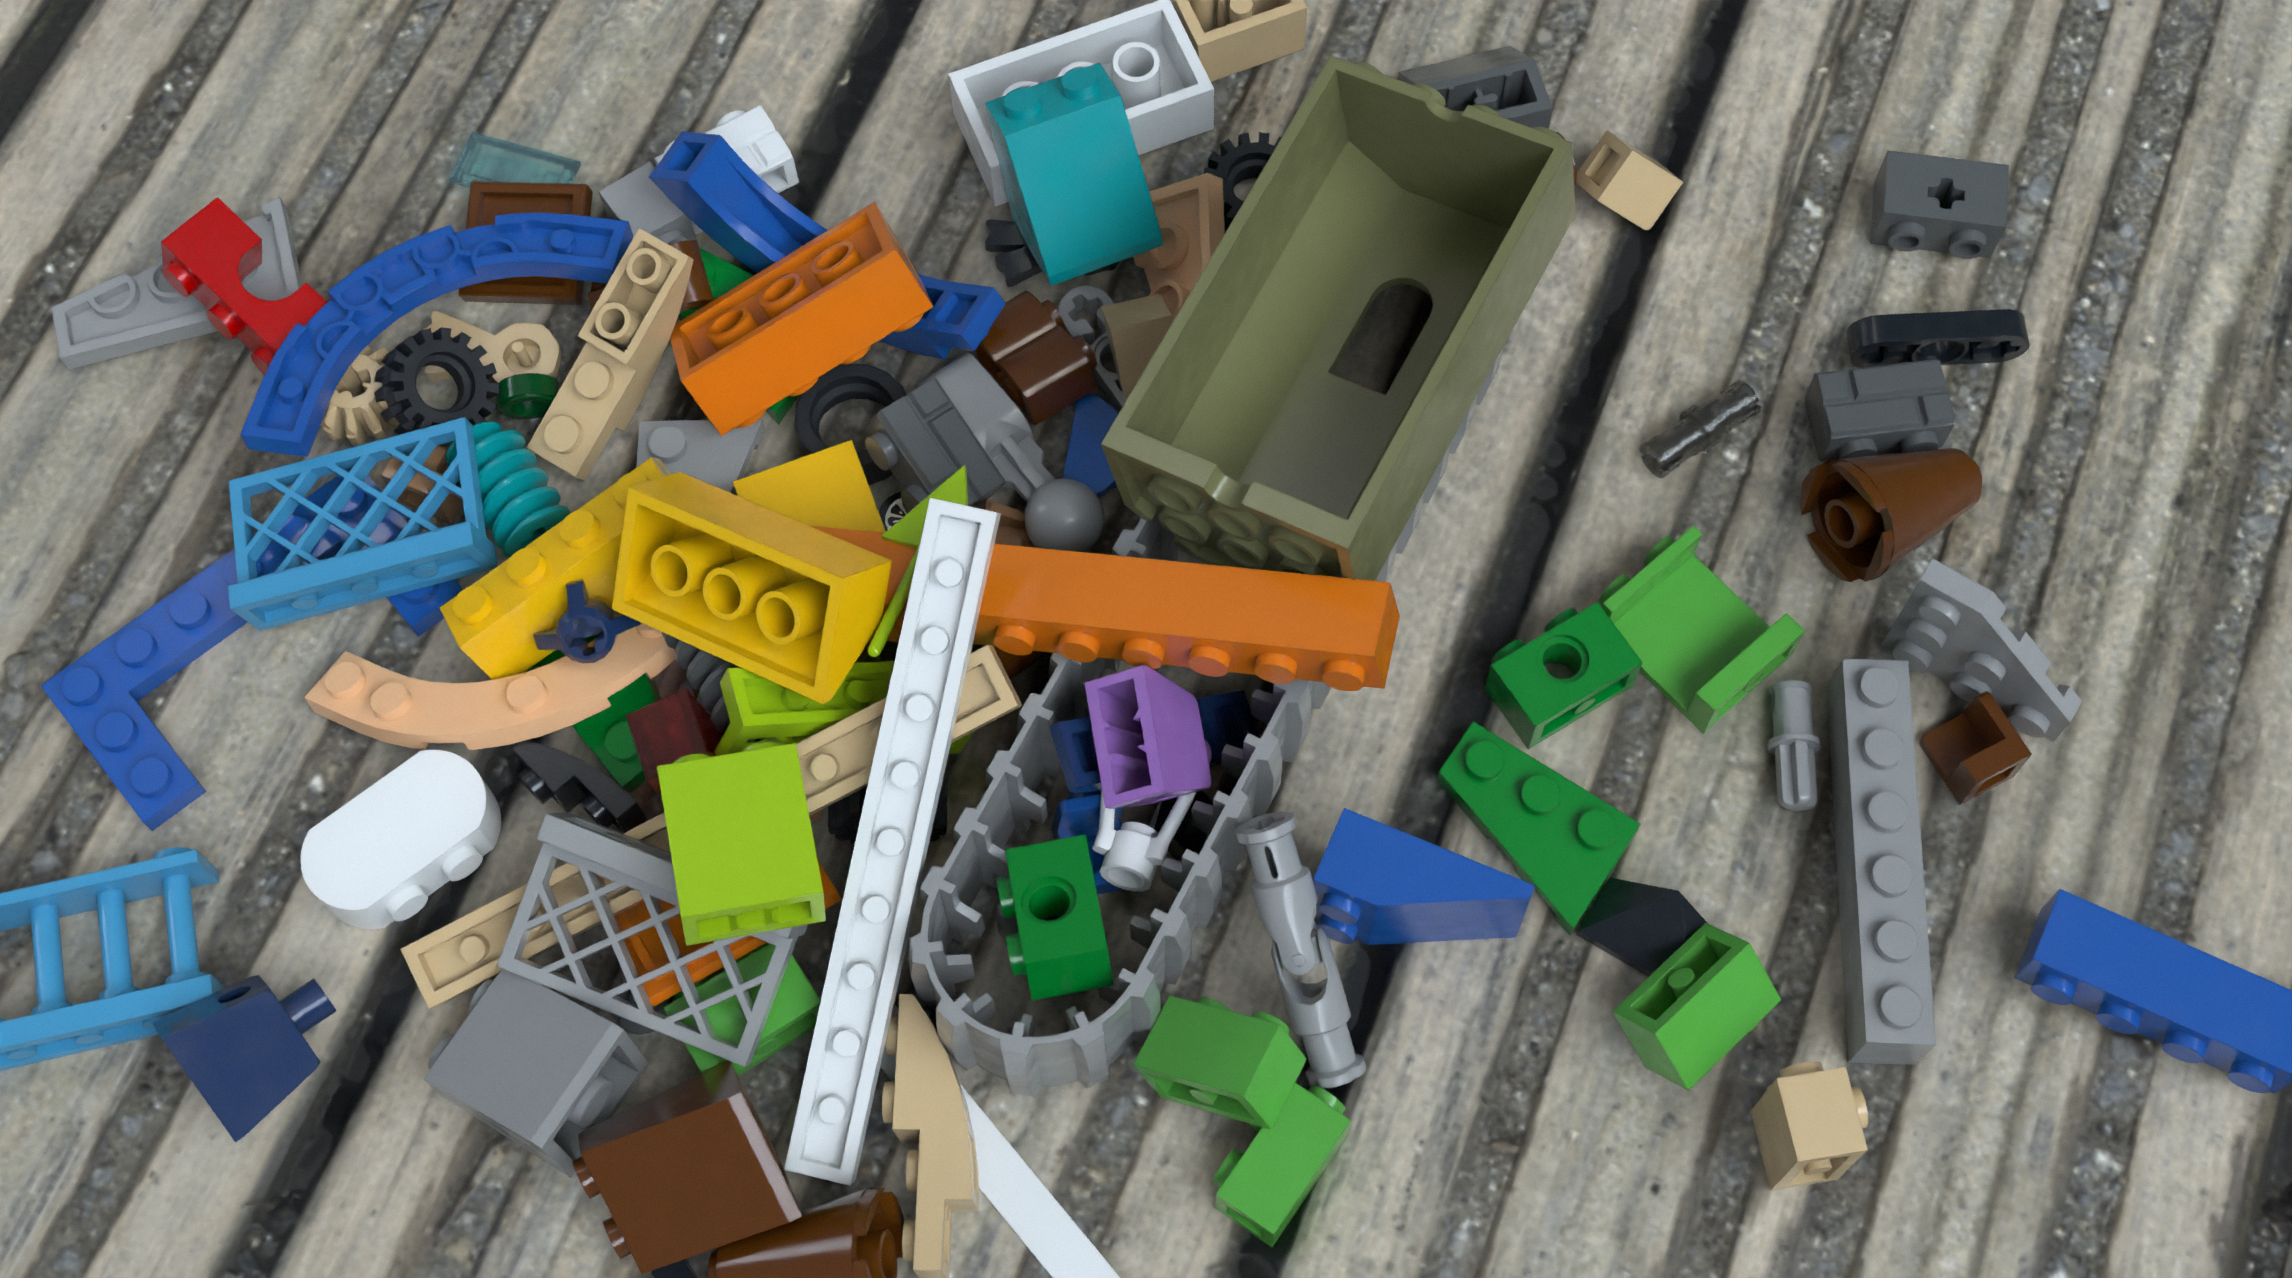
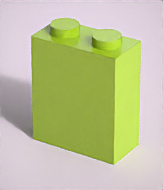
(741, 843)

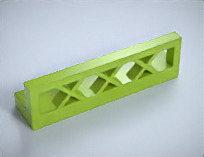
(785, 717)

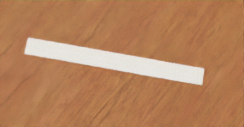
(1025, 1200)

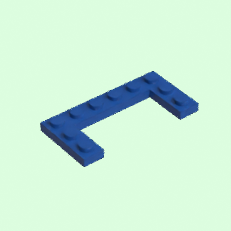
(104, 685)

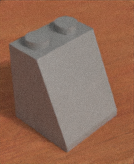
(535, 1067)

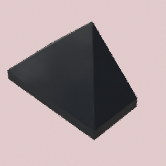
(1640, 923)

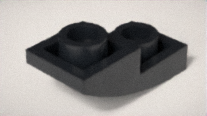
(574, 782)

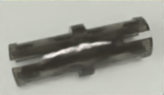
(1700, 429)

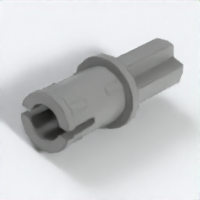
(1794, 745)

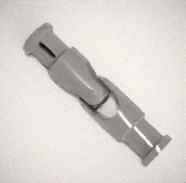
(1288, 910)

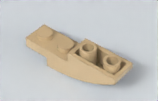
(620, 358)
(931, 1111)

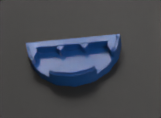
(1085, 454)

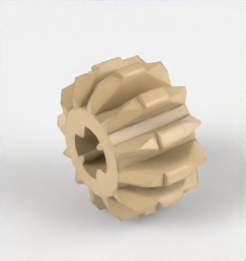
(353, 405)

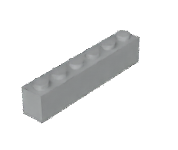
(1879, 864)

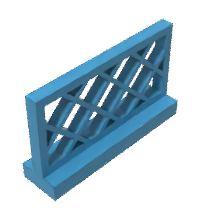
(356, 573)

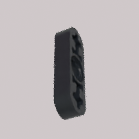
(1943, 336)

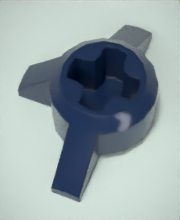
(581, 620)

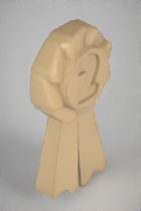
(513, 350)

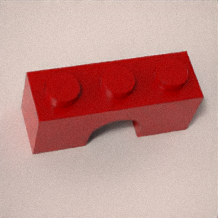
(211, 260)

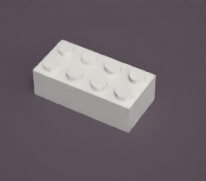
(1141, 52)

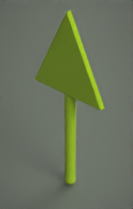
(909, 533)

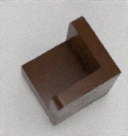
(1975, 749)

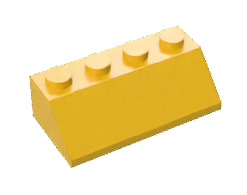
(748, 583)
(529, 590)

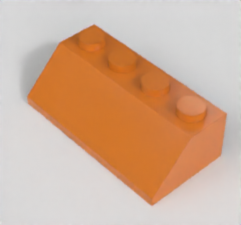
(798, 320)

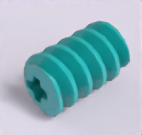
(512, 488)

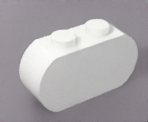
(401, 840)

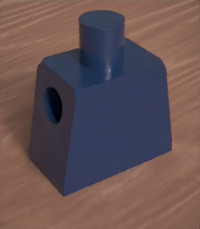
(246, 1047)

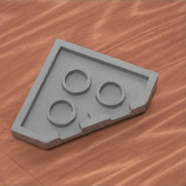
(1958, 635)

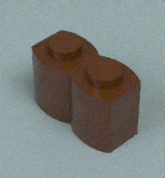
(1036, 358)

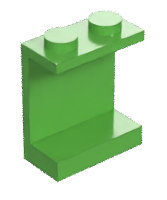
(1695, 632)

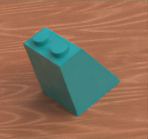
(1073, 173)

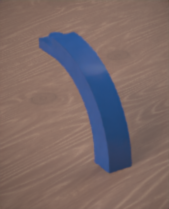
(762, 227)

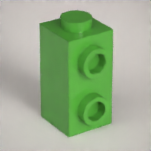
(1281, 1164)

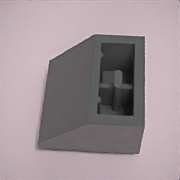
(1494, 78)

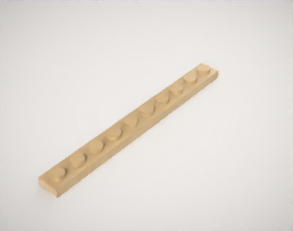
(832, 767)

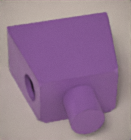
(1146, 738)

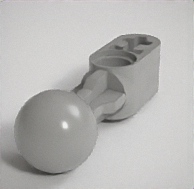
(1058, 511)

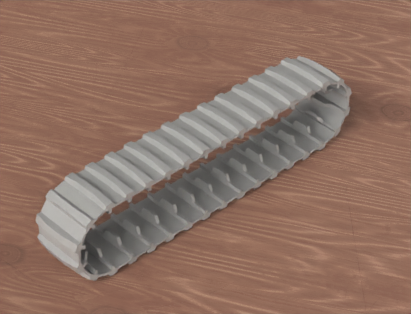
(1011, 803)

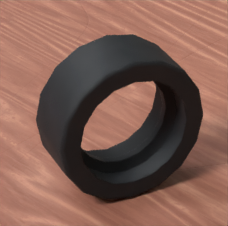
(838, 386)

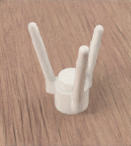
(1136, 848)

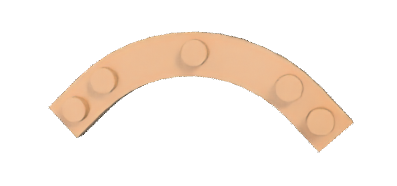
(484, 712)

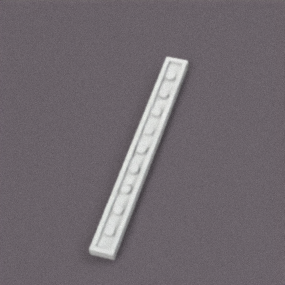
(892, 841)

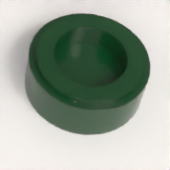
(526, 395)

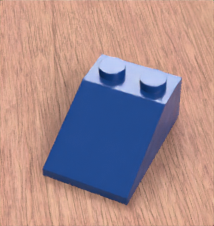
(1402, 889)

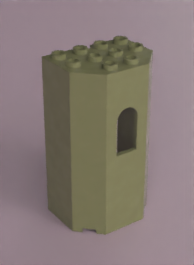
(1238, 413)

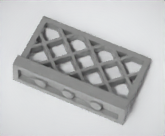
(651, 872)

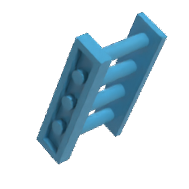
(122, 1010)

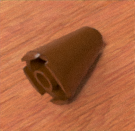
(1885, 506)
(834, 1239)

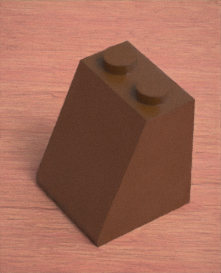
(686, 1171)

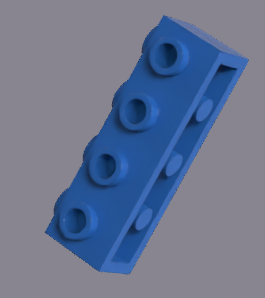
(2161, 990)

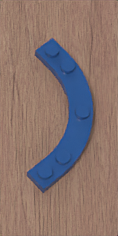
(401, 279)

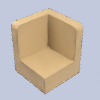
(1627, 180)

